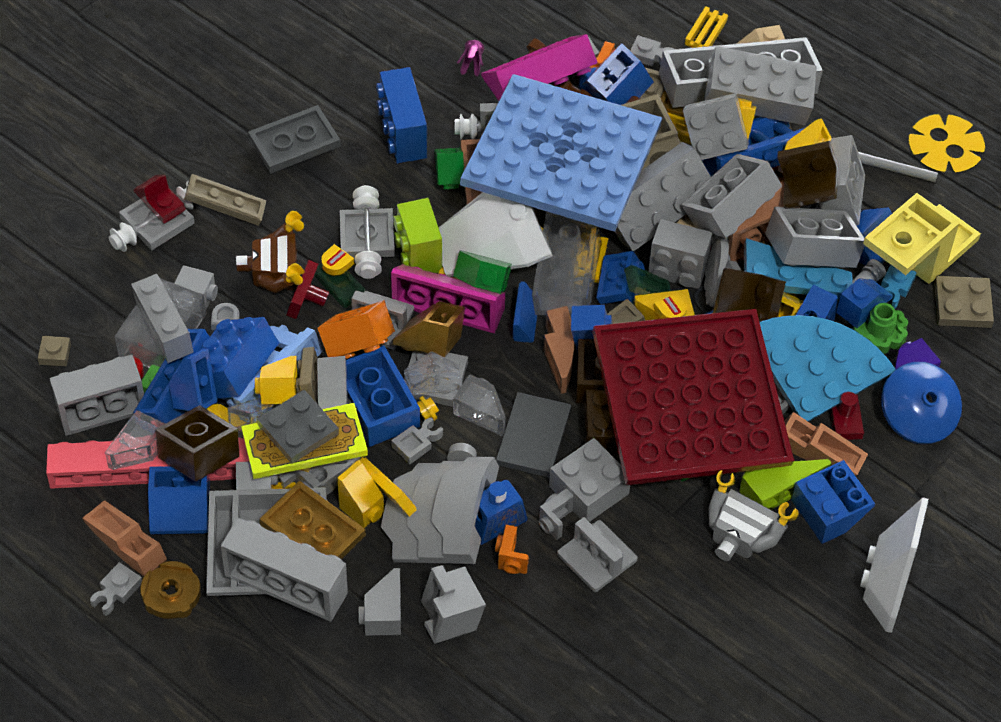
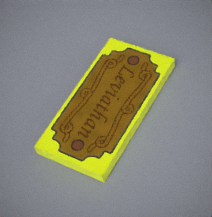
(268, 460)

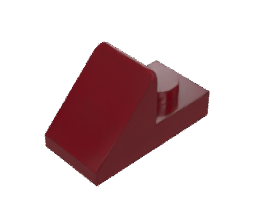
(160, 198)

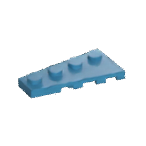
(799, 279)

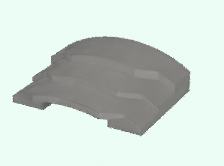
(446, 511)

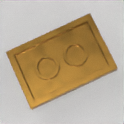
(313, 521)

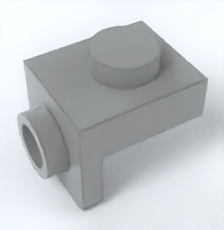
(553, 510)

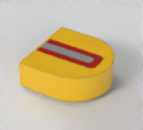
(336, 261)
(671, 306)

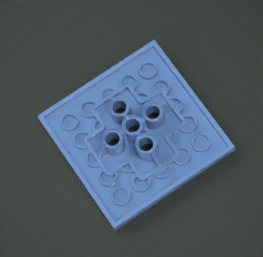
(562, 152)

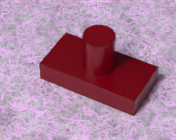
(307, 291)
(847, 417)

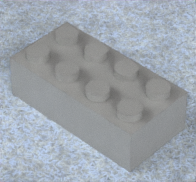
(775, 85)
(660, 193)
(284, 568)

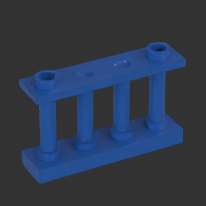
(760, 144)

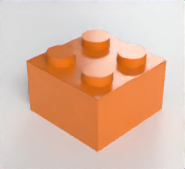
(357, 330)

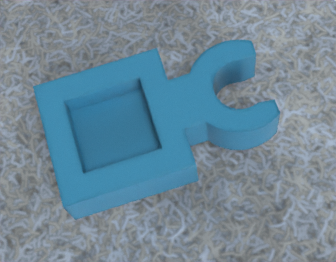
(897, 283)

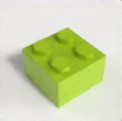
(418, 235)

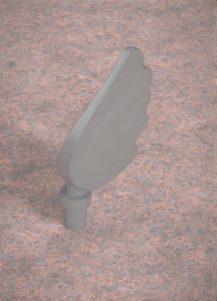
(714, 268)

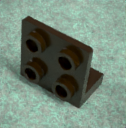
(809, 174)
(748, 291)

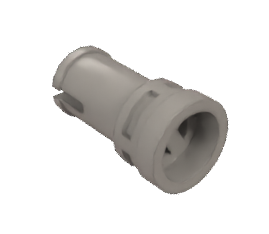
(873, 270)

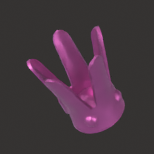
(472, 51)

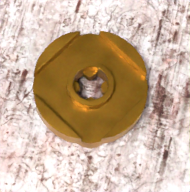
(175, 605)

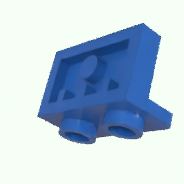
(613, 281)

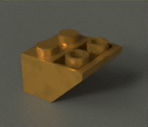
(433, 329)

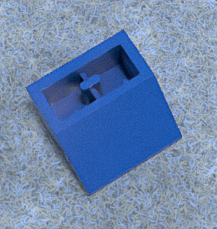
(619, 77)
(831, 501)
(177, 502)

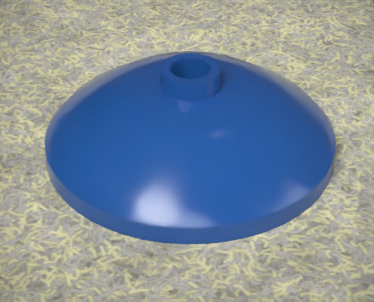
(910, 411)

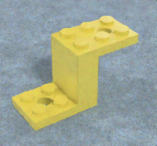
(921, 238)

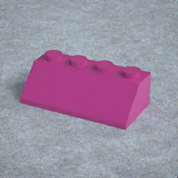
(545, 65)
(426, 288)

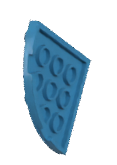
(820, 361)

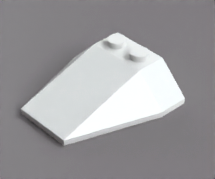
(494, 230)
(891, 565)

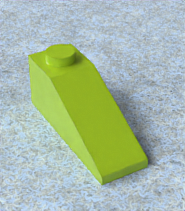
(776, 485)

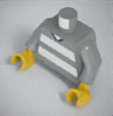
(743, 524)

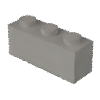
(162, 318)

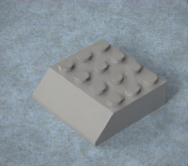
(223, 512)

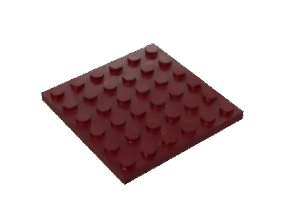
(691, 396)

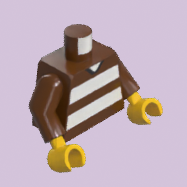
(275, 258)

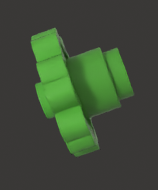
(885, 327)

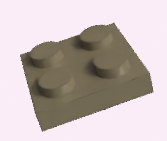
(963, 301)

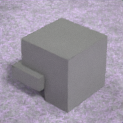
(451, 604)

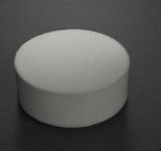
(460, 452)

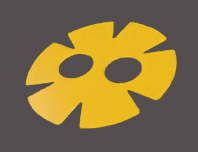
(937, 156)

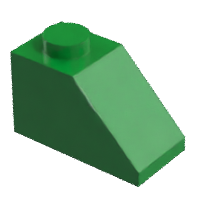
(449, 167)
(482, 272)

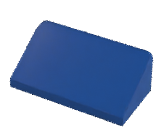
(525, 317)

